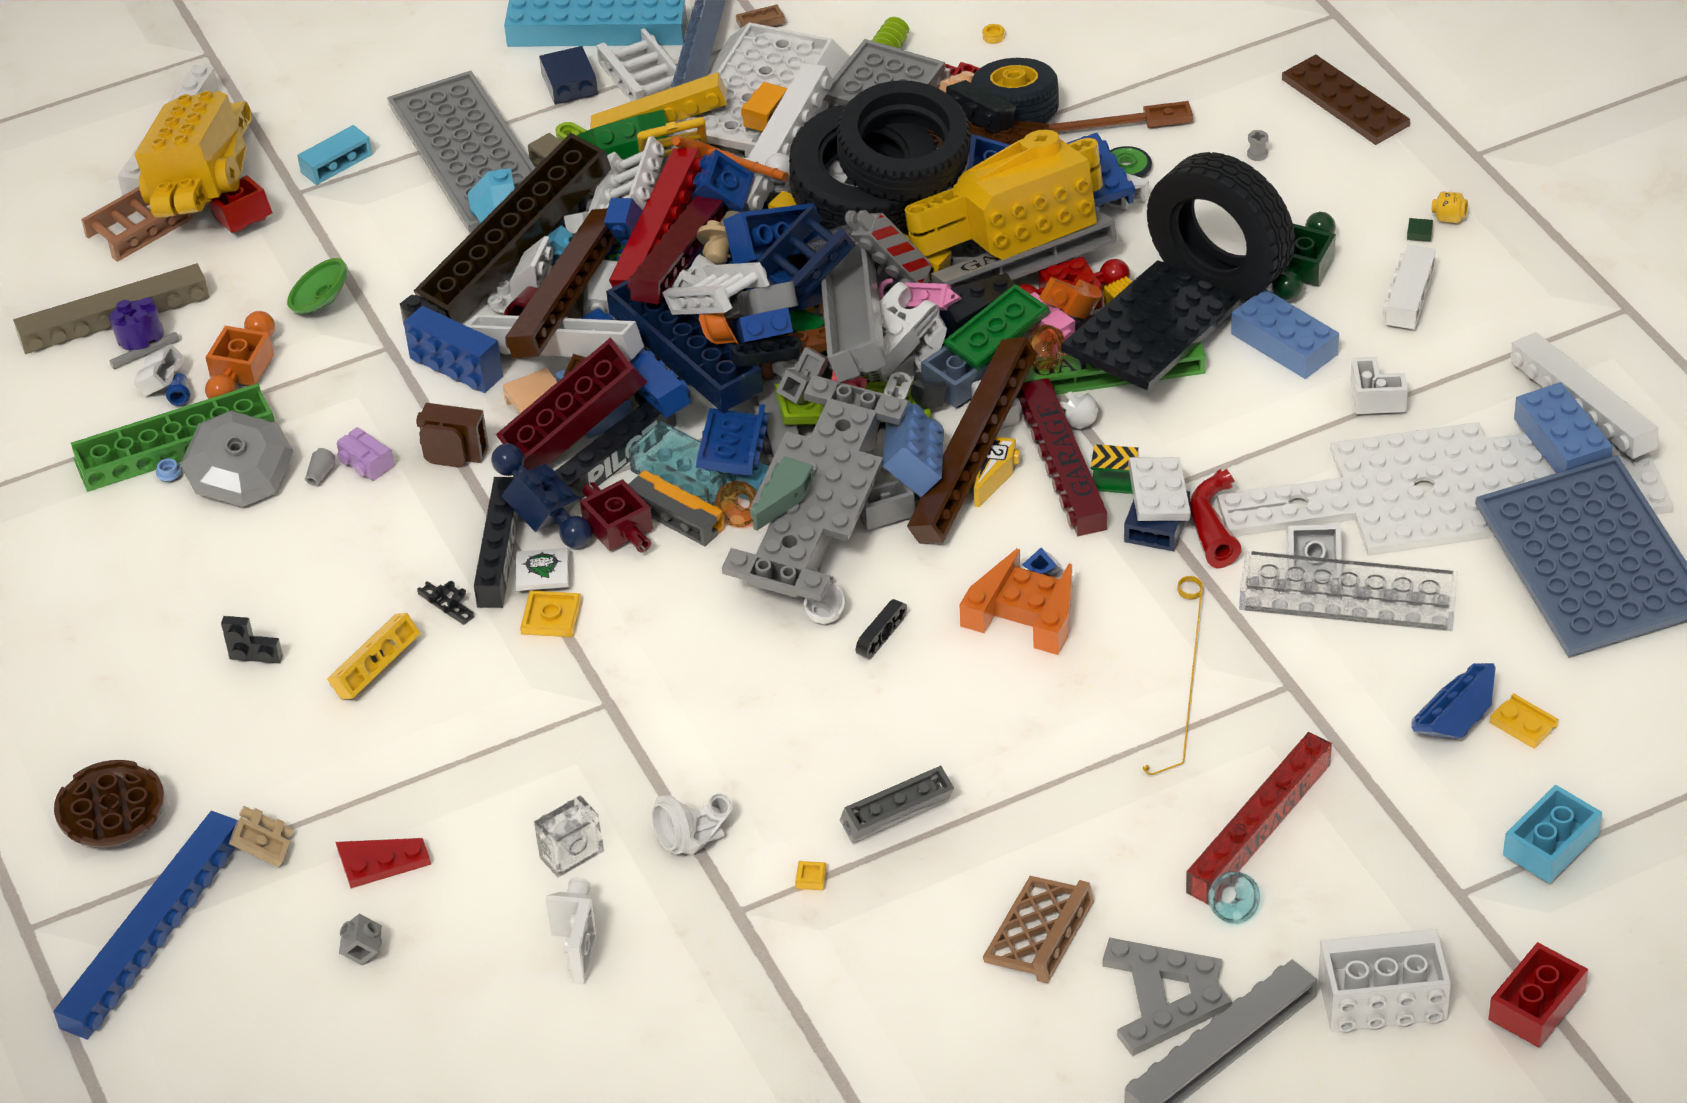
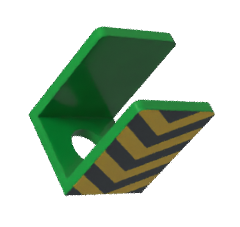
(1111, 468)

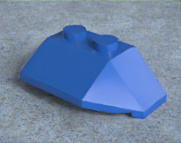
(1458, 704)

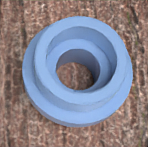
(168, 470)

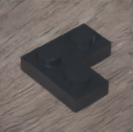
(246, 647)

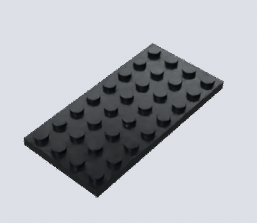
(1151, 325)

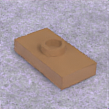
(765, 16)

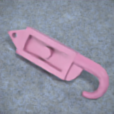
(937, 293)

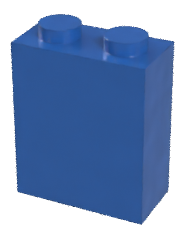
(761, 325)

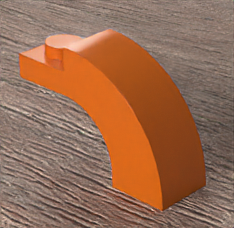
(1073, 300)

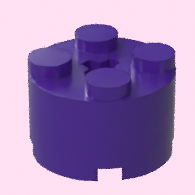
(136, 323)

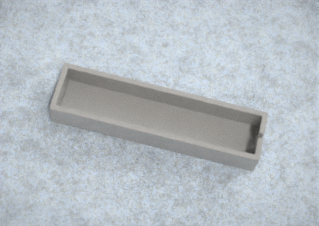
(853, 316)

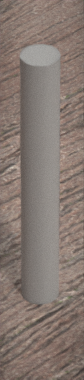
(135, 354)

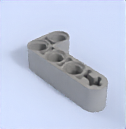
(767, 299)

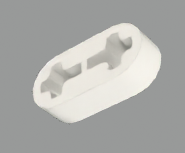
(898, 391)

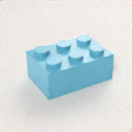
(1552, 833)

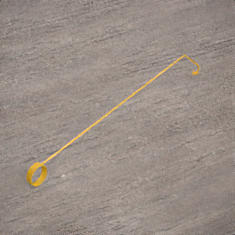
(1187, 596)

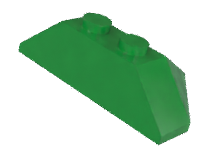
(622, 134)

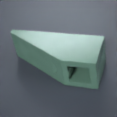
(786, 488)

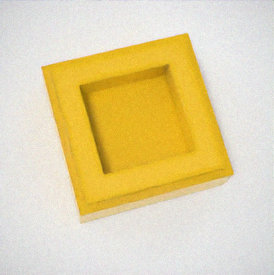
(811, 875)

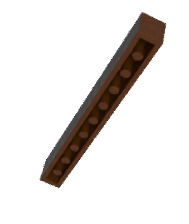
(561, 287)
(973, 440)

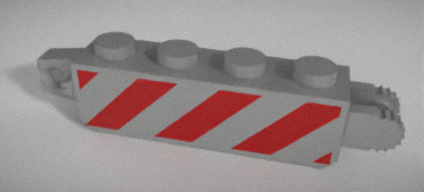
(889, 247)

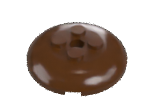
(109, 803)

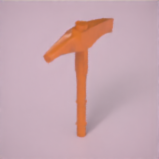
(775, 173)

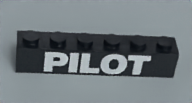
(610, 450)
(496, 548)

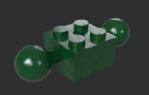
(1311, 256)

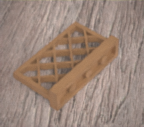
(1059, 931)

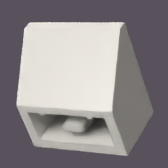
(532, 267)

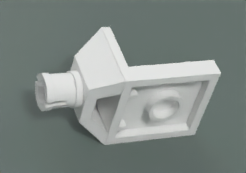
(573, 918)

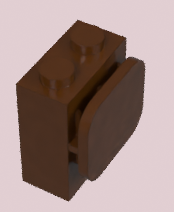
(452, 434)

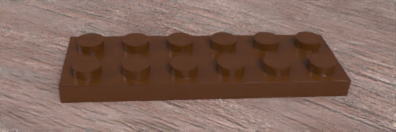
(1346, 99)

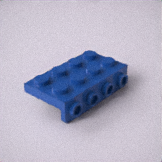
(1114, 177)
(732, 441)

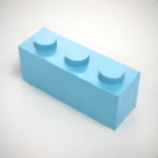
(334, 154)

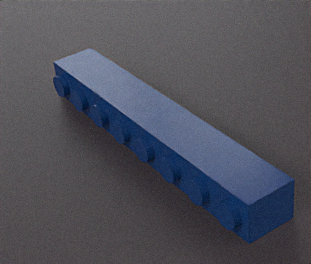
(662, 386)

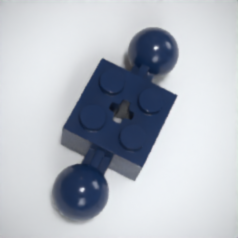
(540, 496)

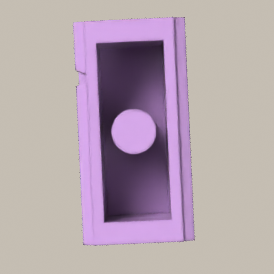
(365, 454)

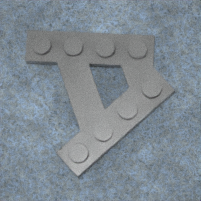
(1157, 1018)

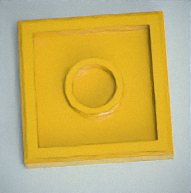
(551, 613)

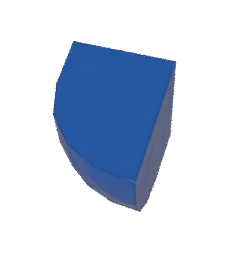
(1043, 563)

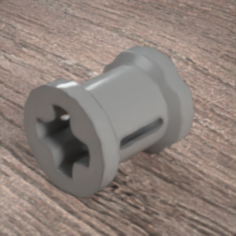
(1257, 148)

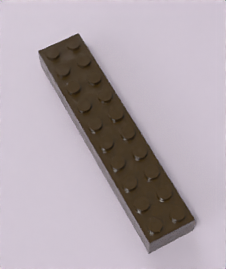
(514, 227)

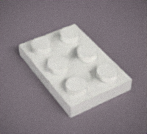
(1159, 489)

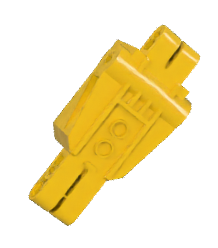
(192, 153)
(1013, 198)

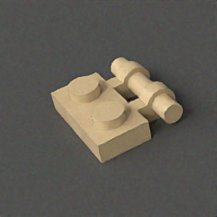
(258, 840)

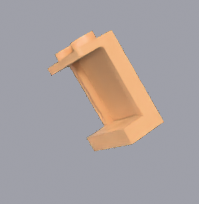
(527, 389)

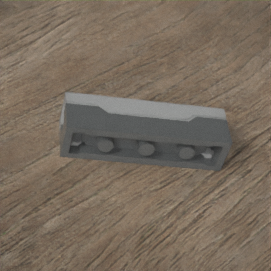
(896, 804)

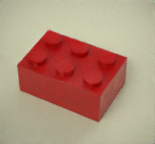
(1538, 994)

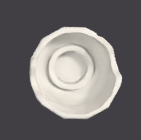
(829, 608)

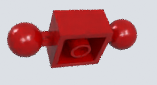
(1078, 269)

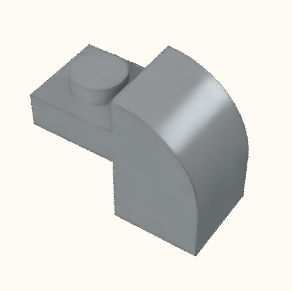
(796, 380)

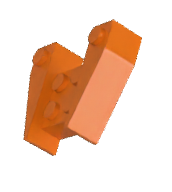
(1022, 598)

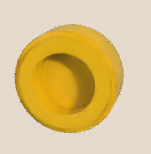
(993, 33)

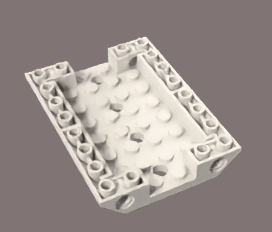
(744, 67)

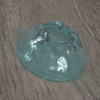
(1246, 898)

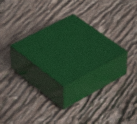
(1419, 229)

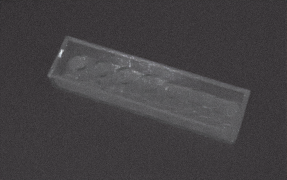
(1348, 590)

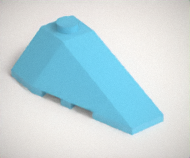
(490, 192)

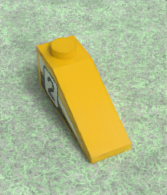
(996, 468)

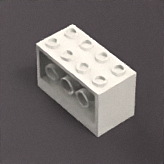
(1384, 980)

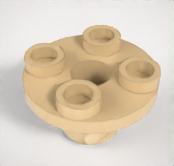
(715, 241)

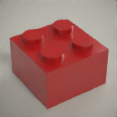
(241, 207)

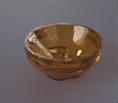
(1043, 341)
(728, 502)

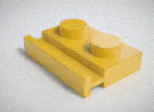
(1523, 721)

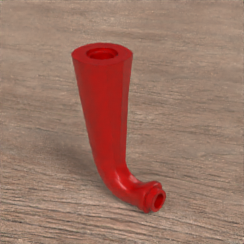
(1215, 538)

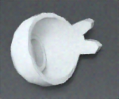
(1080, 411)

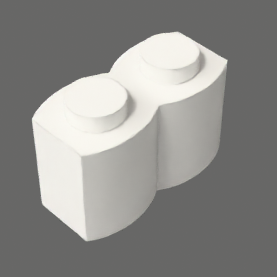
(158, 370)

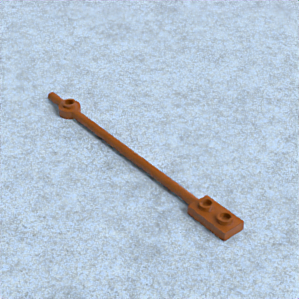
(1153, 115)

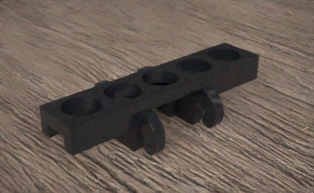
(453, 602)

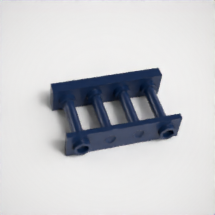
(820, 262)

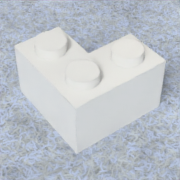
(1377, 391)

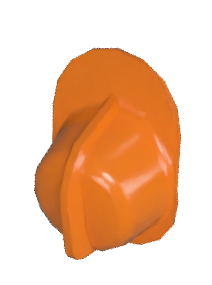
(716, 328)

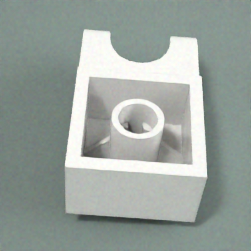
(903, 326)

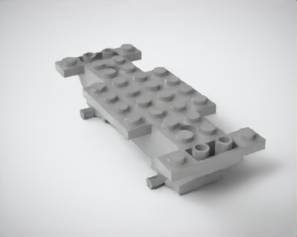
(842, 481)

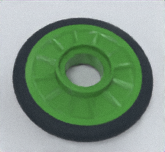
(1139, 158)

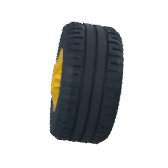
(1024, 83)

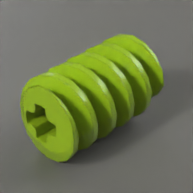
(892, 32)

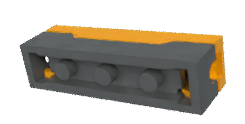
(679, 509)

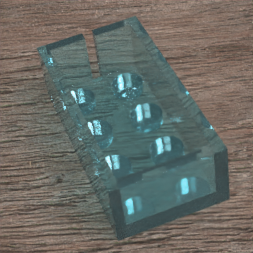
(673, 458)

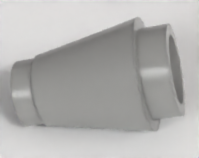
(320, 464)

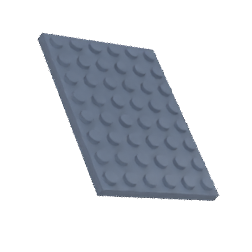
(1590, 554)

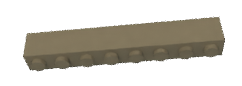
(93, 312)

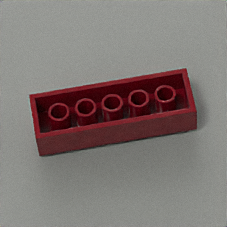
(573, 405)

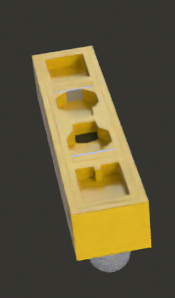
(373, 656)

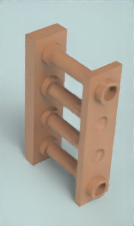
(137, 234)

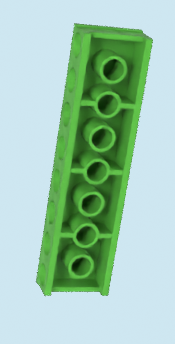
(143, 444)

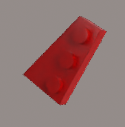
(380, 859)

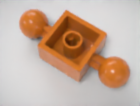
(240, 354)

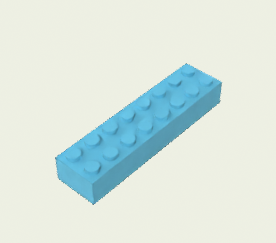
(593, 22)

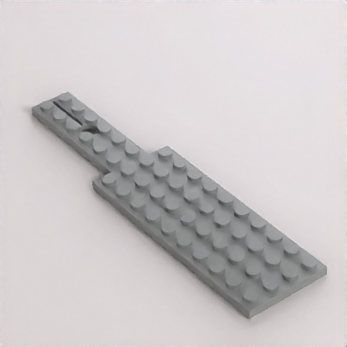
(459, 137)

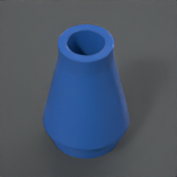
(178, 390)

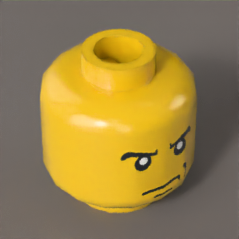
(1450, 207)

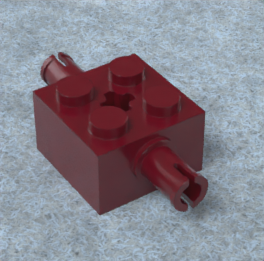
(617, 515)

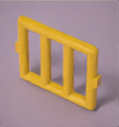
(672, 127)

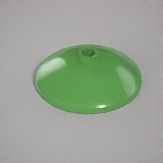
(318, 286)

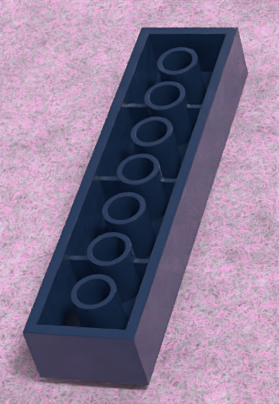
(687, 351)

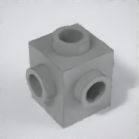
(360, 939)

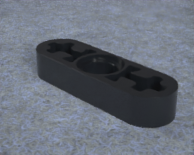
(754, 352)
(881, 628)

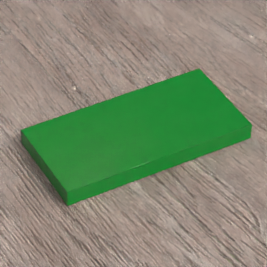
(1004, 318)

